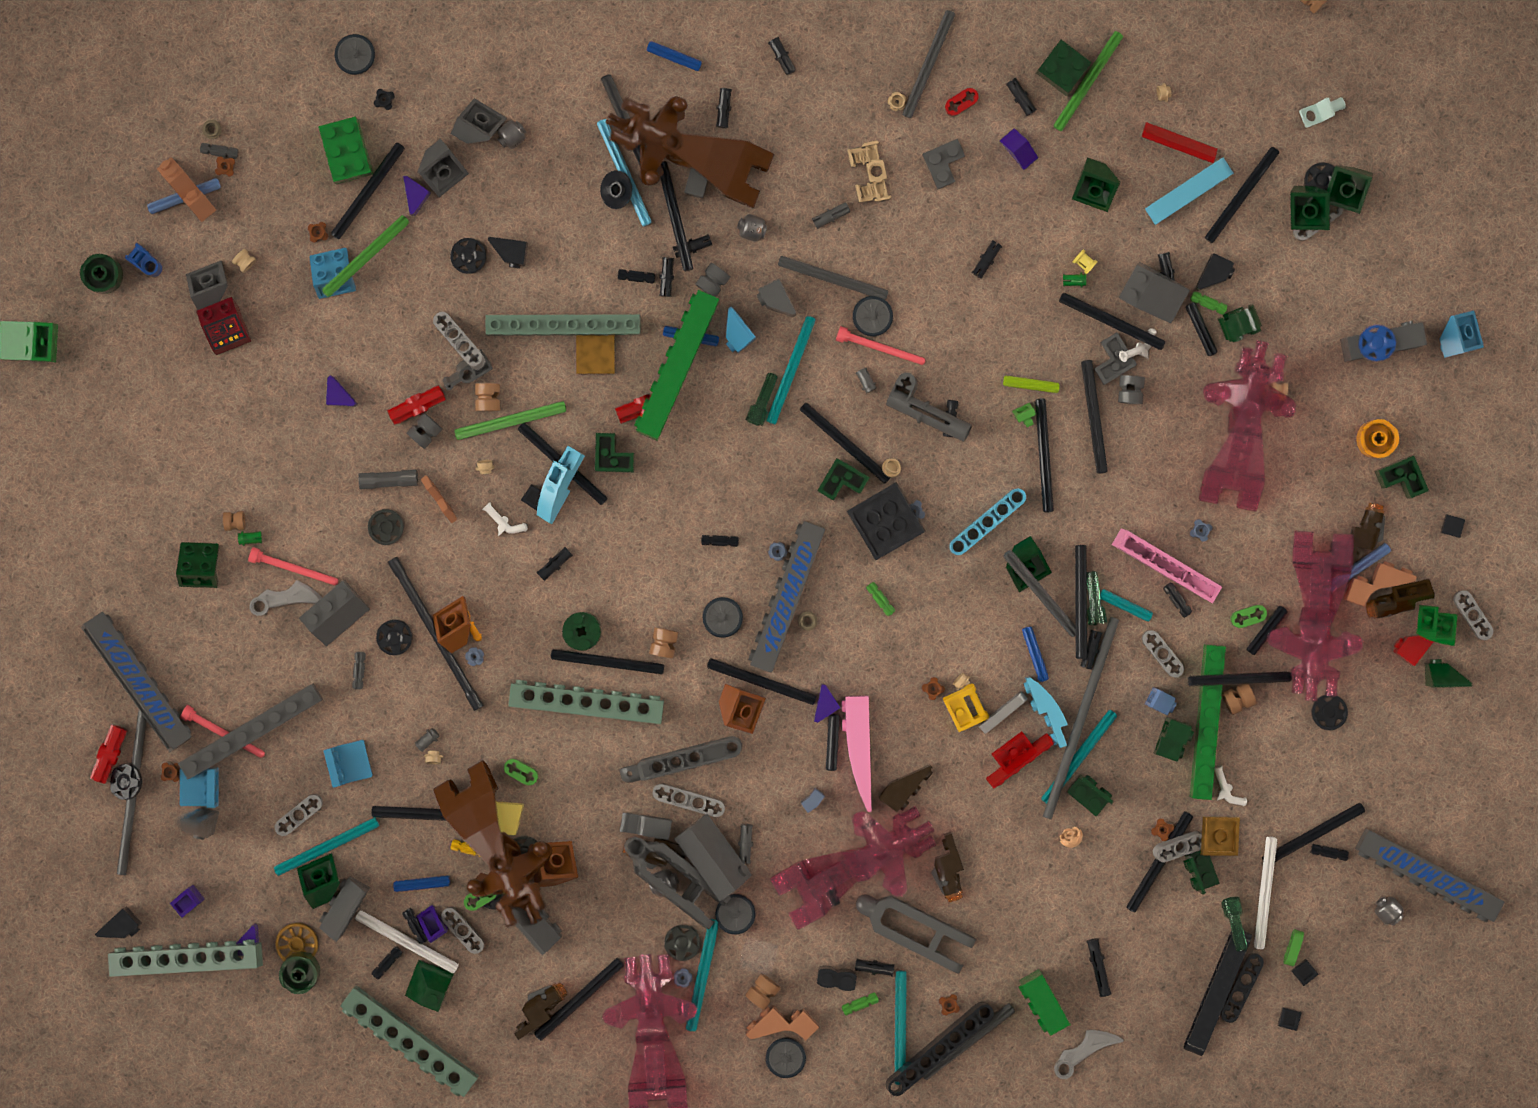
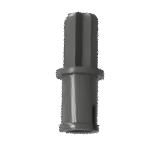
(831, 215)

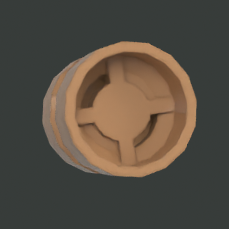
(487, 397)
(663, 642)
(1239, 698)
(762, 992)

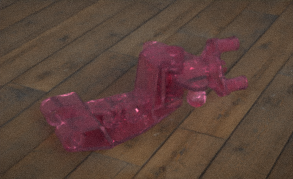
(1241, 458)
(1322, 586)
(843, 869)
(655, 1068)

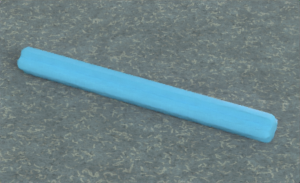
(621, 166)

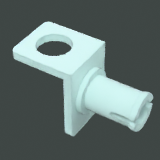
(1323, 110)

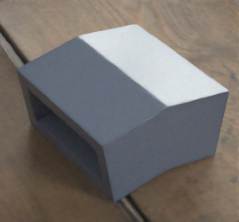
(812, 800)

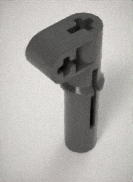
(903, 403)

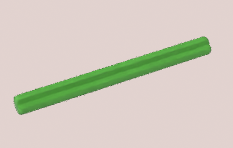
(1088, 81)
(365, 256)
(510, 420)

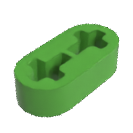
(1250, 620)
(519, 776)
(483, 900)
(1293, 947)

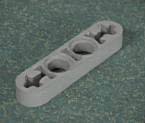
(460, 339)
(689, 797)

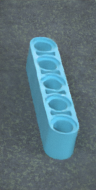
(1189, 191)
(996, 518)

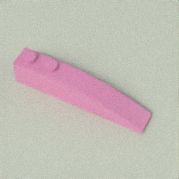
(1166, 565)
(858, 743)

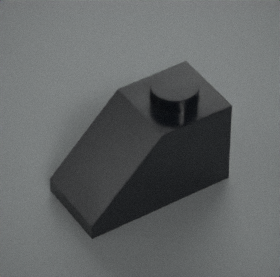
(511, 251)
(1215, 272)
(121, 925)

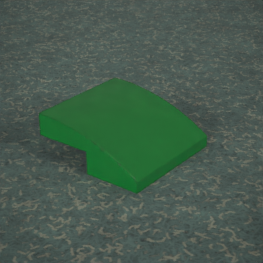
(1436, 626)

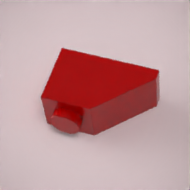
(1412, 648)

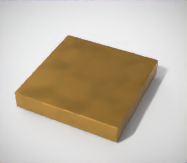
(595, 354)
(1220, 836)

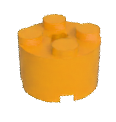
(1380, 428)

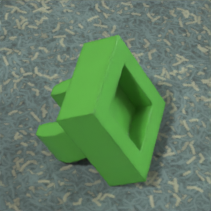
(1024, 414)

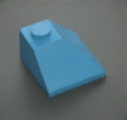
(737, 332)
(1461, 335)

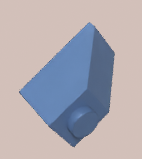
(1161, 701)

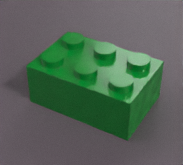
(345, 150)
(1043, 1003)

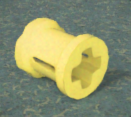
(1084, 261)

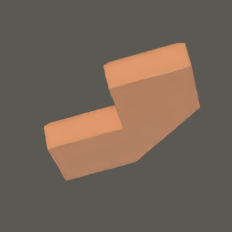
(435, 493)

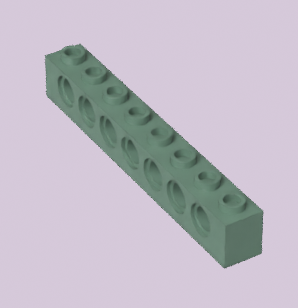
(562, 325)
(518, 700)
(120, 967)
(420, 1041)

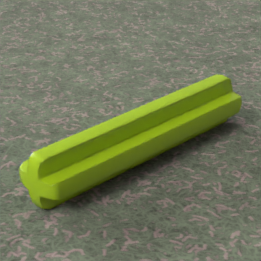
(1031, 384)

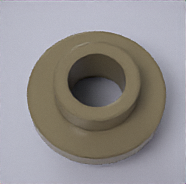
(205, 129)
(801, 621)

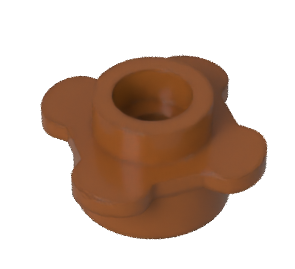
(226, 171)
(314, 236)
(933, 683)
(175, 771)
(1157, 829)
(954, 1008)

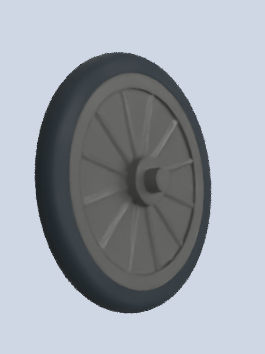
(354, 54)
(872, 316)
(722, 617)
(736, 915)
(785, 1057)

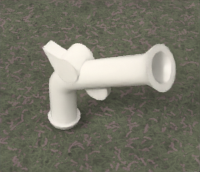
(1140, 349)
(503, 522)
(1226, 788)

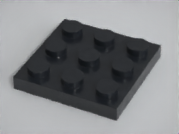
(886, 521)

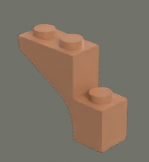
(186, 189)
(1383, 577)
(773, 1022)

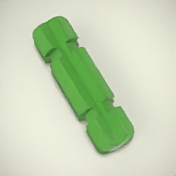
(1208, 302)
(880, 599)
(860, 1003)

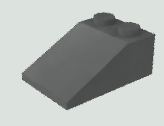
(1154, 293)

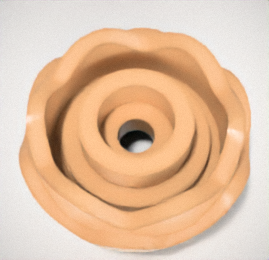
(1071, 837)

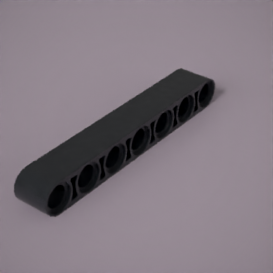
(1215, 996)
(929, 1050)

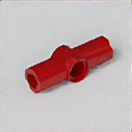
(416, 405)
(631, 410)
(108, 754)

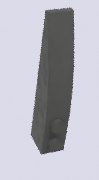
(199, 823)

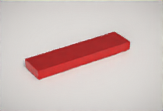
(1179, 142)

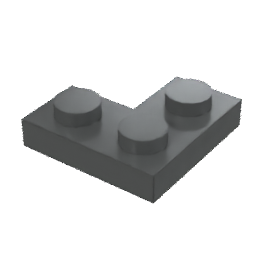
(938, 160)
(1114, 366)

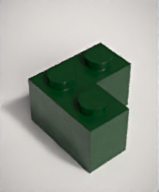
(606, 457)
(1406, 473)
(840, 475)
(1172, 738)

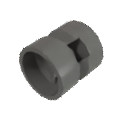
(714, 278)
(1131, 396)
(430, 426)

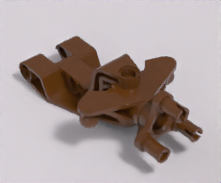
(719, 160)
(476, 820)

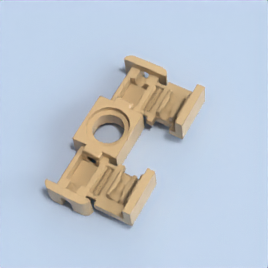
(870, 155)

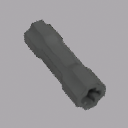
(388, 479)

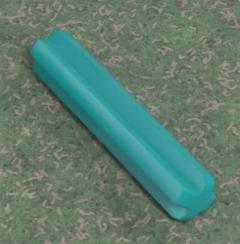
(1125, 605)

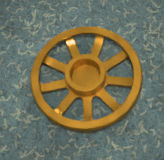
(296, 943)

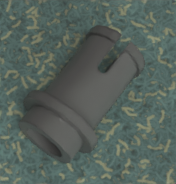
(866, 380)
(427, 739)

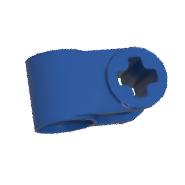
(142, 259)

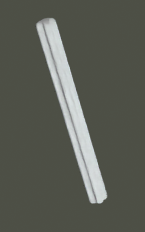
(1265, 892)
(406, 941)

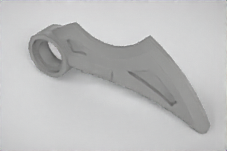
(295, 594)
(1093, 1041)

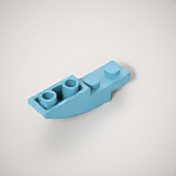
(556, 483)
(1044, 703)

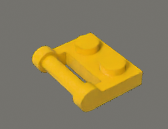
(959, 710)

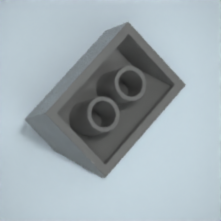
(334, 613)
(343, 908)
(542, 934)

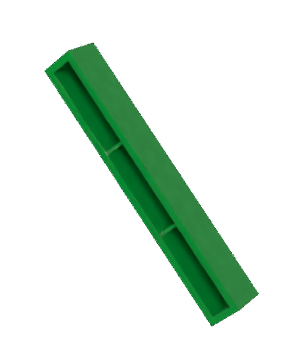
(677, 365)
(1207, 725)

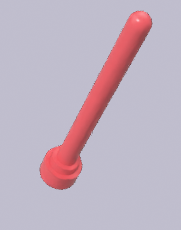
(845, 335)
(257, 556)
(190, 715)

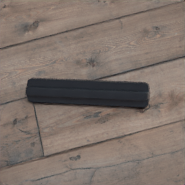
(1201, 329)
(1270, 625)
(832, 742)

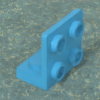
(326, 266)
(348, 763)
(200, 789)

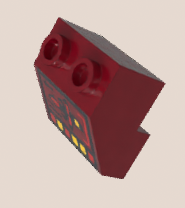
(223, 326)

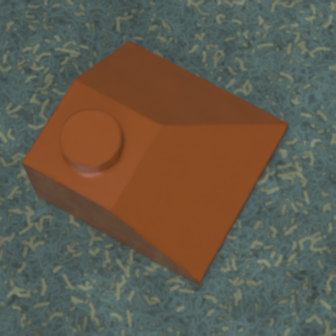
(453, 625)
(740, 708)
(559, 867)

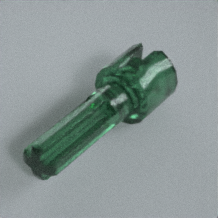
(758, 412)
(1096, 612)
(1233, 910)

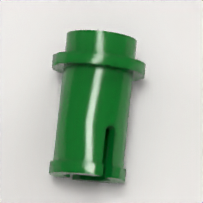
(1076, 280)
(249, 538)

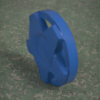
(1377, 343)

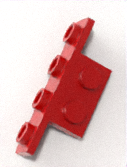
(1015, 755)

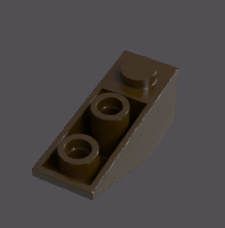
(899, 790)

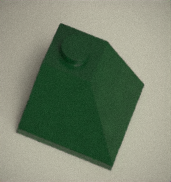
(1096, 185)
(1349, 187)
(1310, 208)
(1032, 559)
(1441, 674)
(319, 880)
(429, 985)

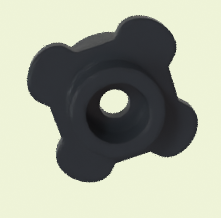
(383, 94)

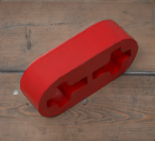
(964, 105)

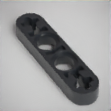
(1239, 986)

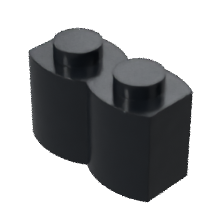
(831, 977)

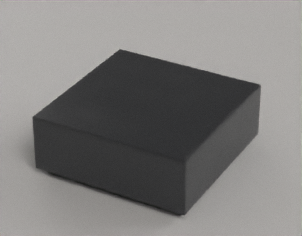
(532, 496)
(1452, 526)
(1304, 972)
(1289, 1019)

